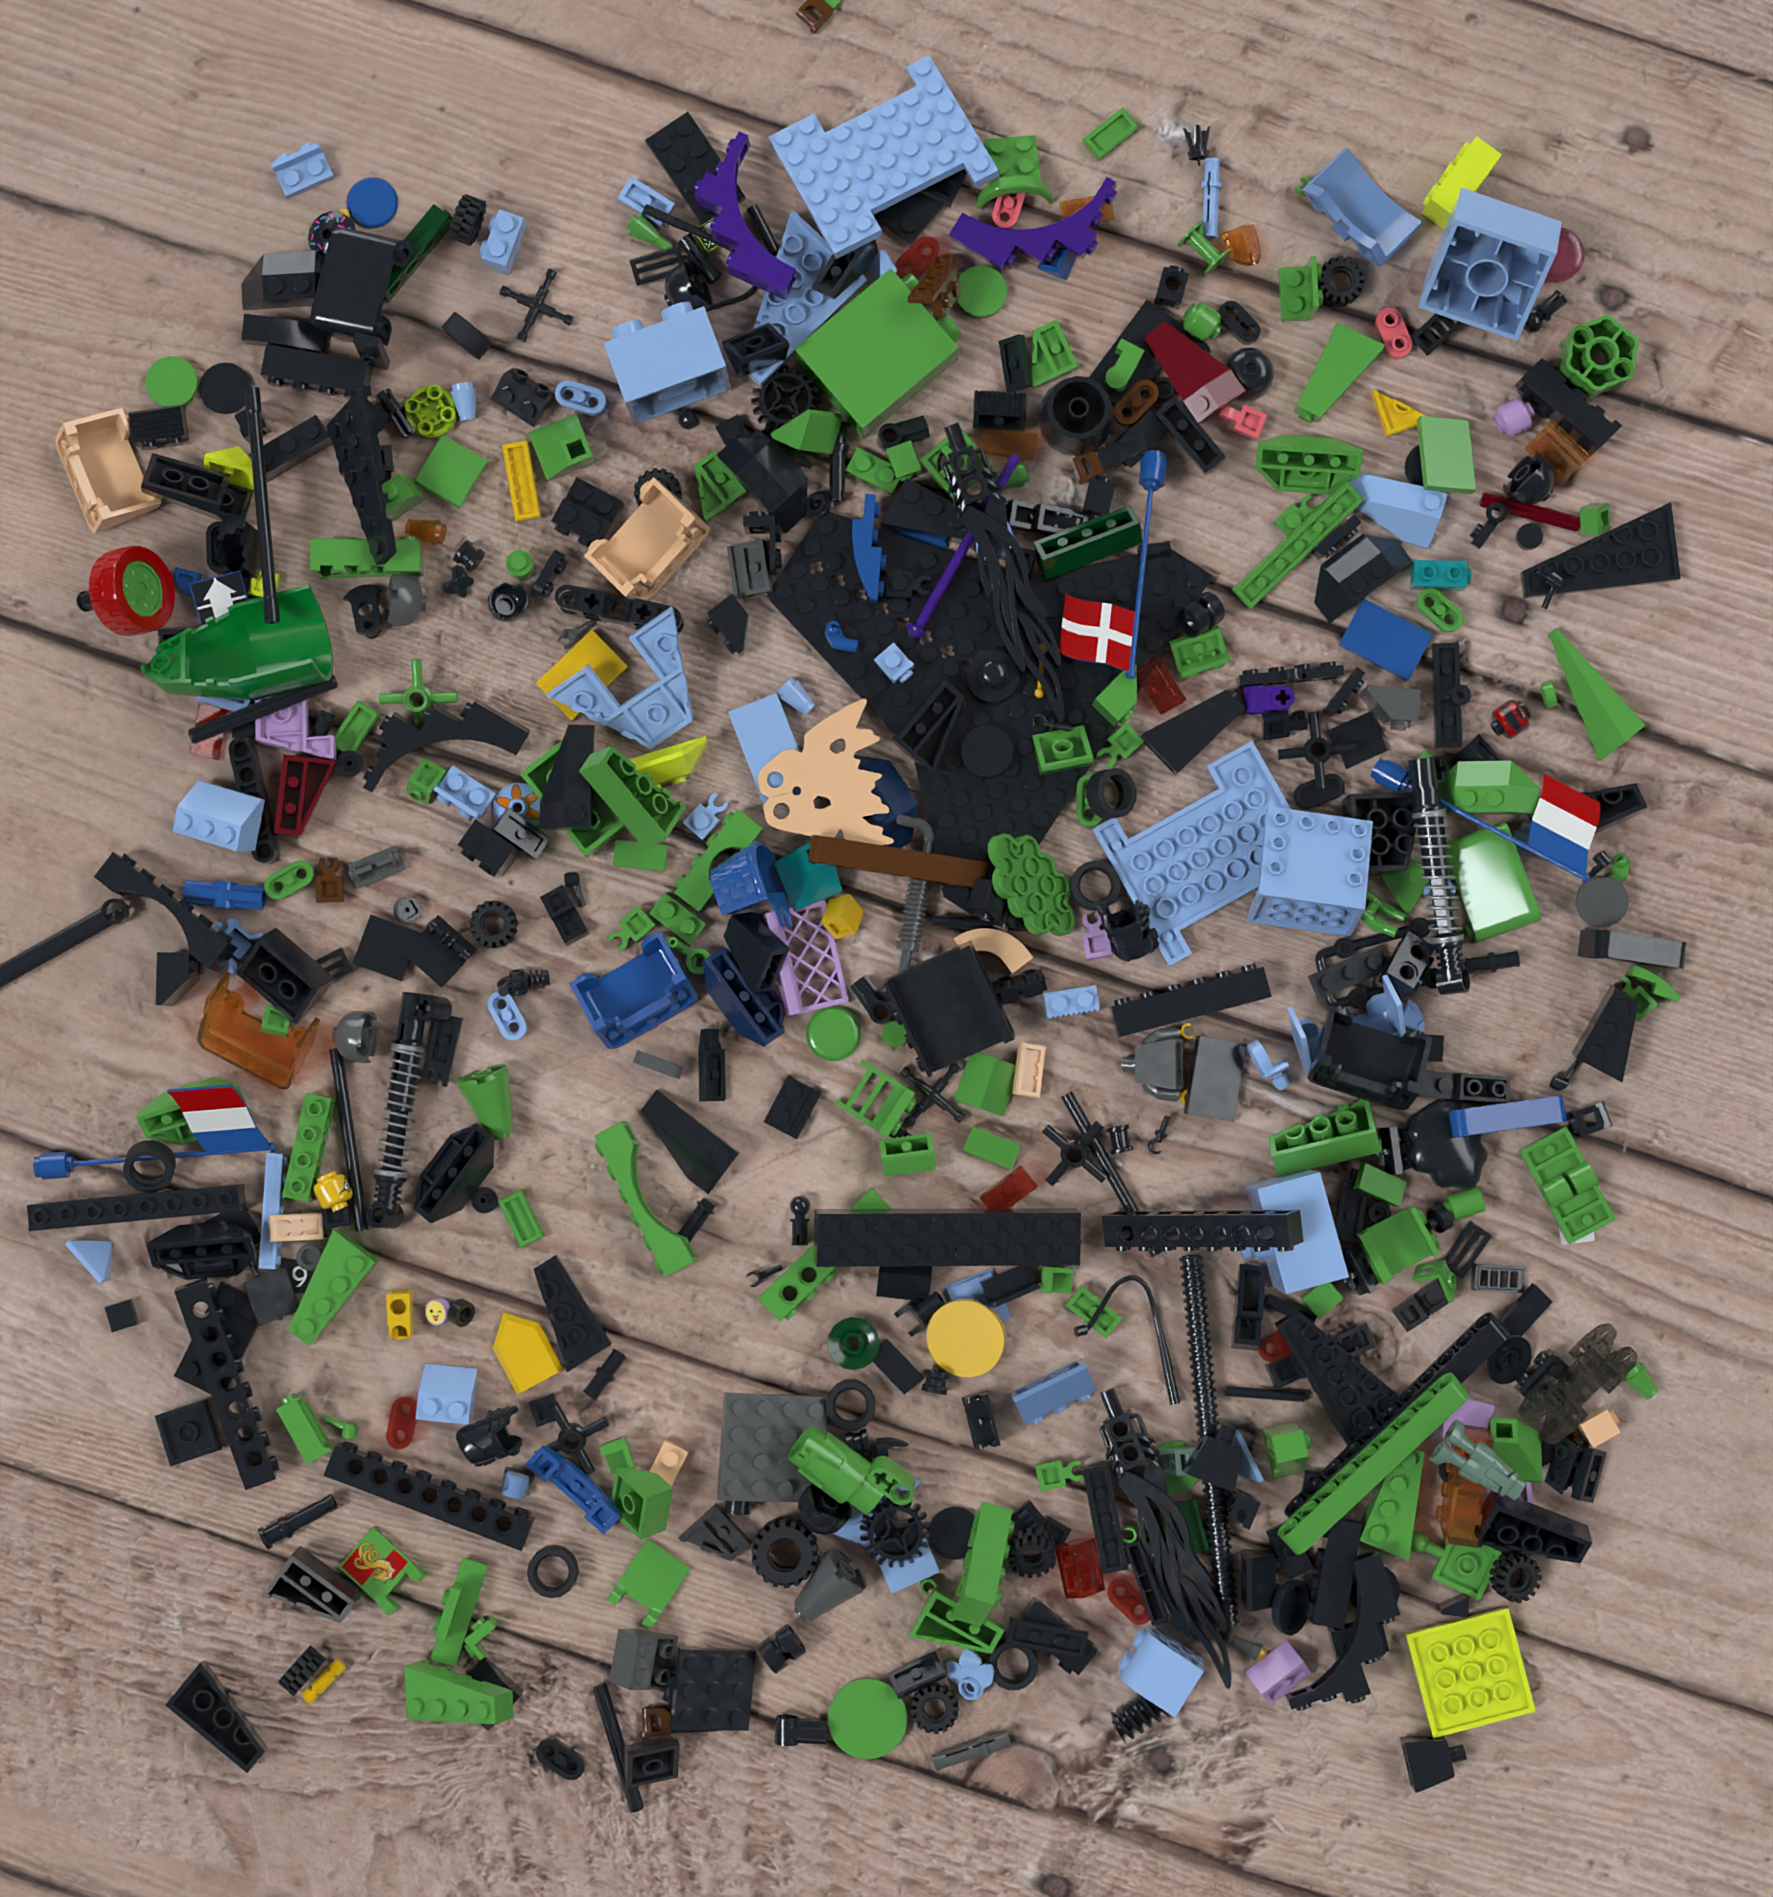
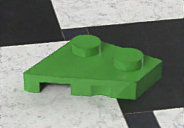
(1050, 354)
(716, 486)

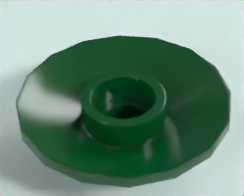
(846, 1355)

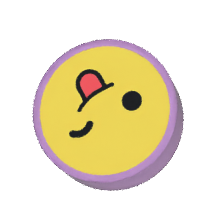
(437, 1311)

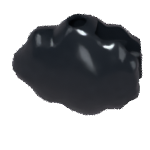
(1435, 1151)

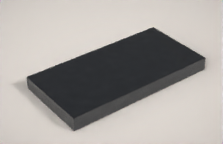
(1143, 323)

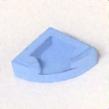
(1413, 1016)

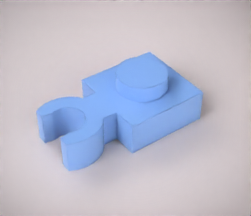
(703, 819)

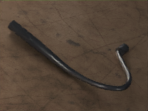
(687, 227)
(1164, 1353)

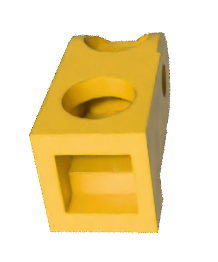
(400, 1313)

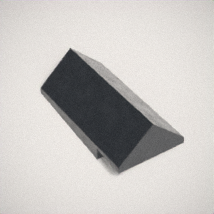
(196, 488)

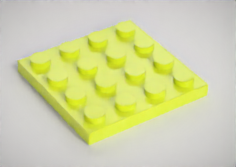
(1470, 1672)

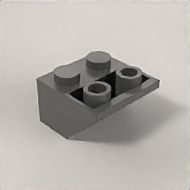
(643, 1659)

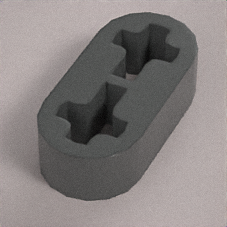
(658, 1064)

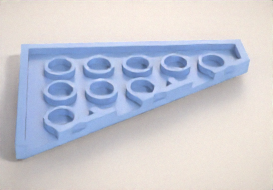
(804, 308)

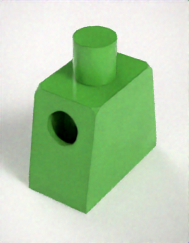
(402, 495)

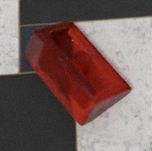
(1159, 685)
(210, 747)

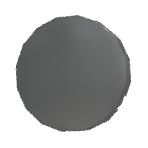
(1602, 901)

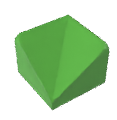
(1595, 518)

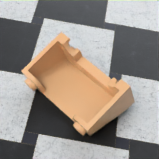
(103, 469)
(649, 543)

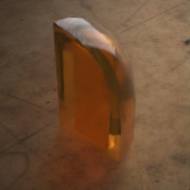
(1243, 245)

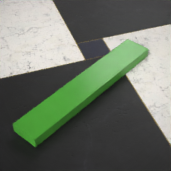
(1298, 544)

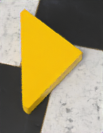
(1394, 415)

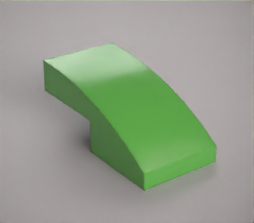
(1658, 987)

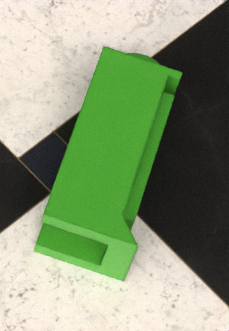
(304, 1428)

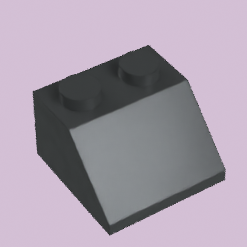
(1393, 705)

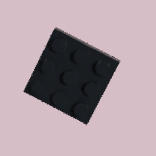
(713, 1689)

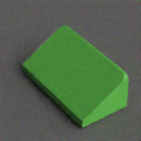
(992, 1147)

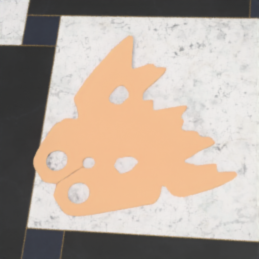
(829, 776)

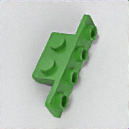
(458, 1611)

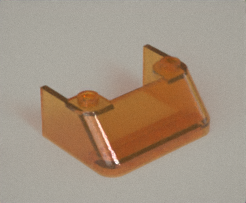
(237, 1038)

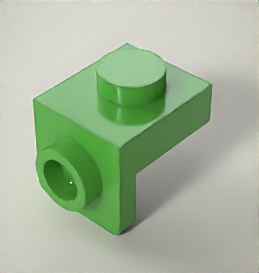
(480, 1630)

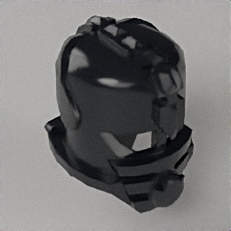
(1129, 930)
(489, 1438)

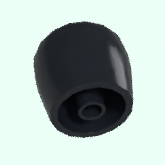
(1076, 416)

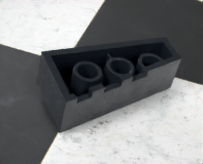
(1531, 1530)

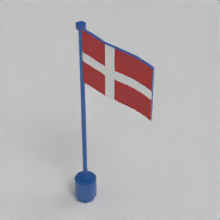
(1103, 630)

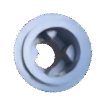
(465, 400)
(796, 696)

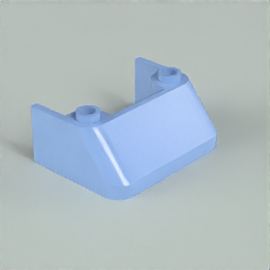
(1382, 1013)

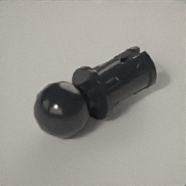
(1544, 311)
(800, 1207)

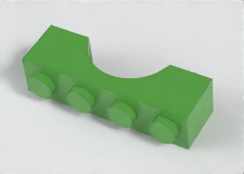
(737, 834)

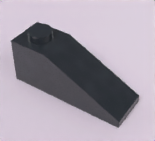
(845, 270)

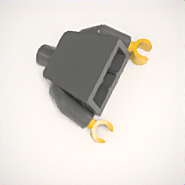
(1160, 1063)

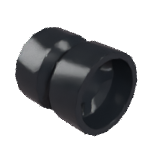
(1199, 614)
(781, 1648)

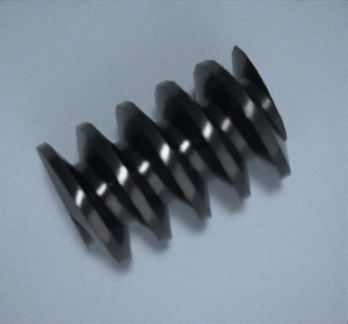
(1136, 1717)

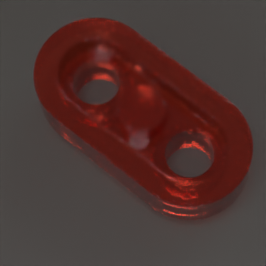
(914, 258)
(1281, 1349)
(402, 1421)
(1128, 1601)

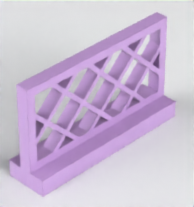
(787, 979)

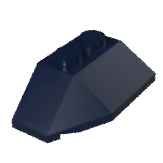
(895, 795)
(751, 1015)

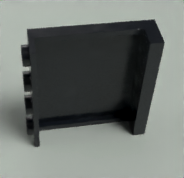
(948, 1008)

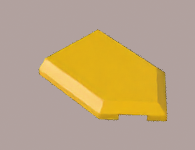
(525, 1352)

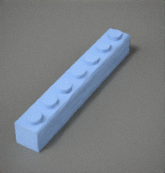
(272, 1205)

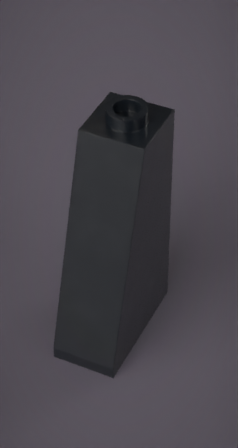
(1188, 733)

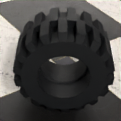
(784, 1575)

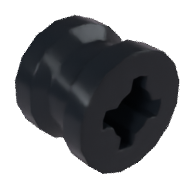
(469, 556)
(935, 1381)
(859, 1442)

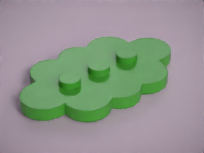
(1031, 885)

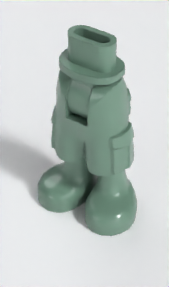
(1480, 1466)

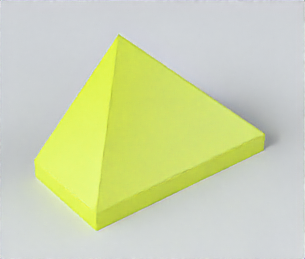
(232, 462)

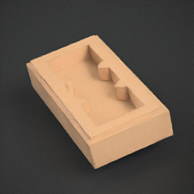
(1029, 1070)
(295, 1227)

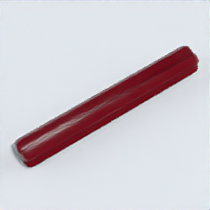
(1533, 512)

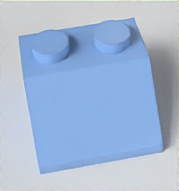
(447, 1394)

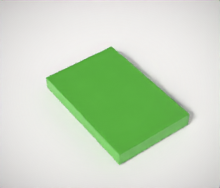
(1446, 455)

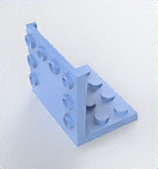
(1312, 872)

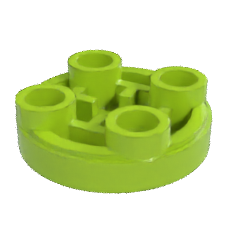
(431, 411)

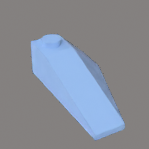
(1401, 507)

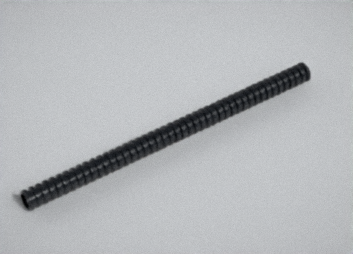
(1207, 1425)

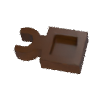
(329, 886)

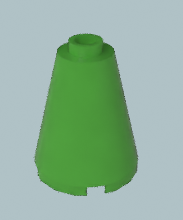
(489, 1098)

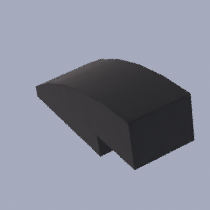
(282, 332)
(1248, 1307)

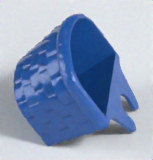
(750, 882)

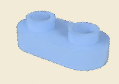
(582, 396)
(507, 1016)

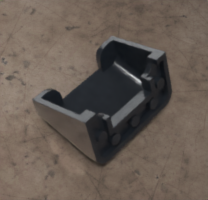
(356, 283)
(1369, 1061)

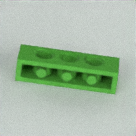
(309, 1147)

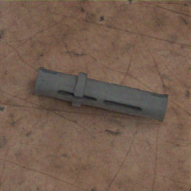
(971, 1750)

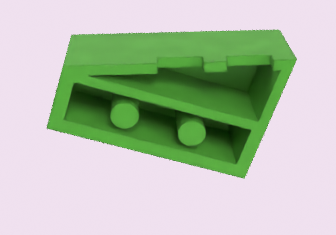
(1286, 1449)
(936, 1625)

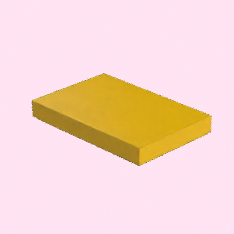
(590, 651)

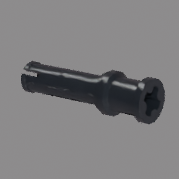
(837, 465)
(288, 1525)

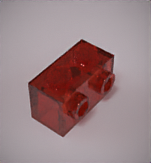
(1080, 1568)

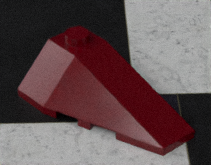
(1196, 375)

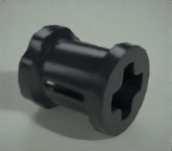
(1121, 1131)

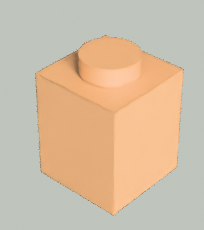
(1599, 1426)

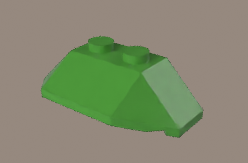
(1307, 463)
(1489, 789)
(165, 1120)

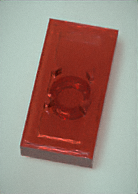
(1009, 1190)

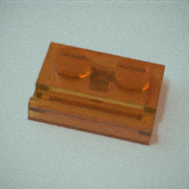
(1559, 449)

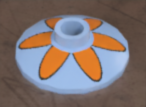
(521, 794)

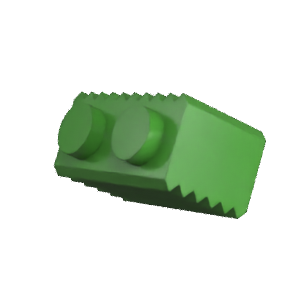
(907, 1154)

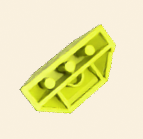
(672, 763)

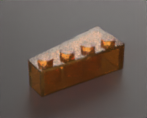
(1460, 1502)

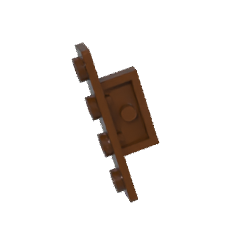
(939, 285)

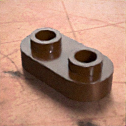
(1135, 403)

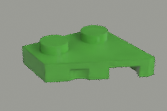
(1406, 885)

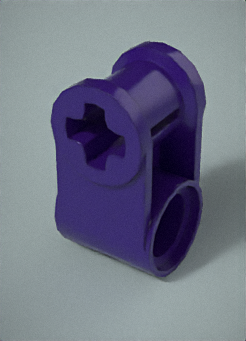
(1262, 699)

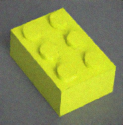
(1467, 172)

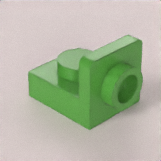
(424, 780)

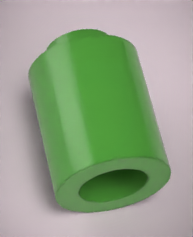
(520, 565)
(1464, 1203)

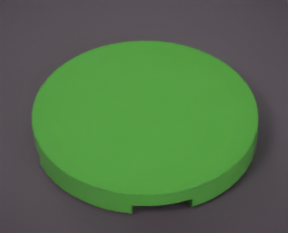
(867, 1718)

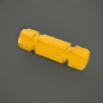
(323, 1681)

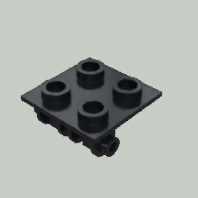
(439, 951)

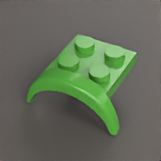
(1017, 167)

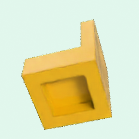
(842, 916)

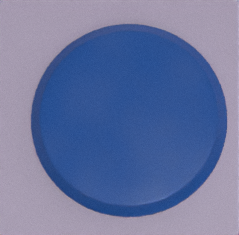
(372, 202)

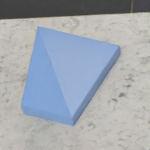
(94, 1256)
(1247, 1465)

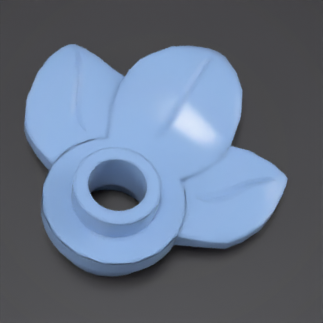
(970, 1672)

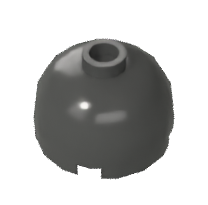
(404, 600)
(356, 1036)

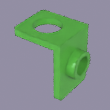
(1440, 1271)

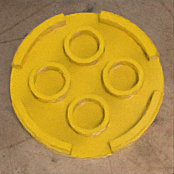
(966, 1337)

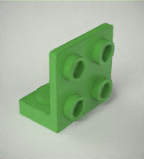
(1300, 291)

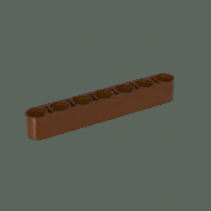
(896, 861)

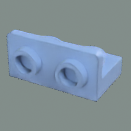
(302, 169)
(465, 793)

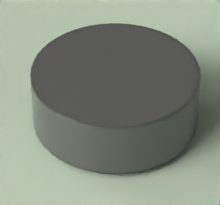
(308, 1257)

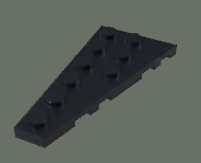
(363, 469)
(1622, 557)
(1342, 1384)

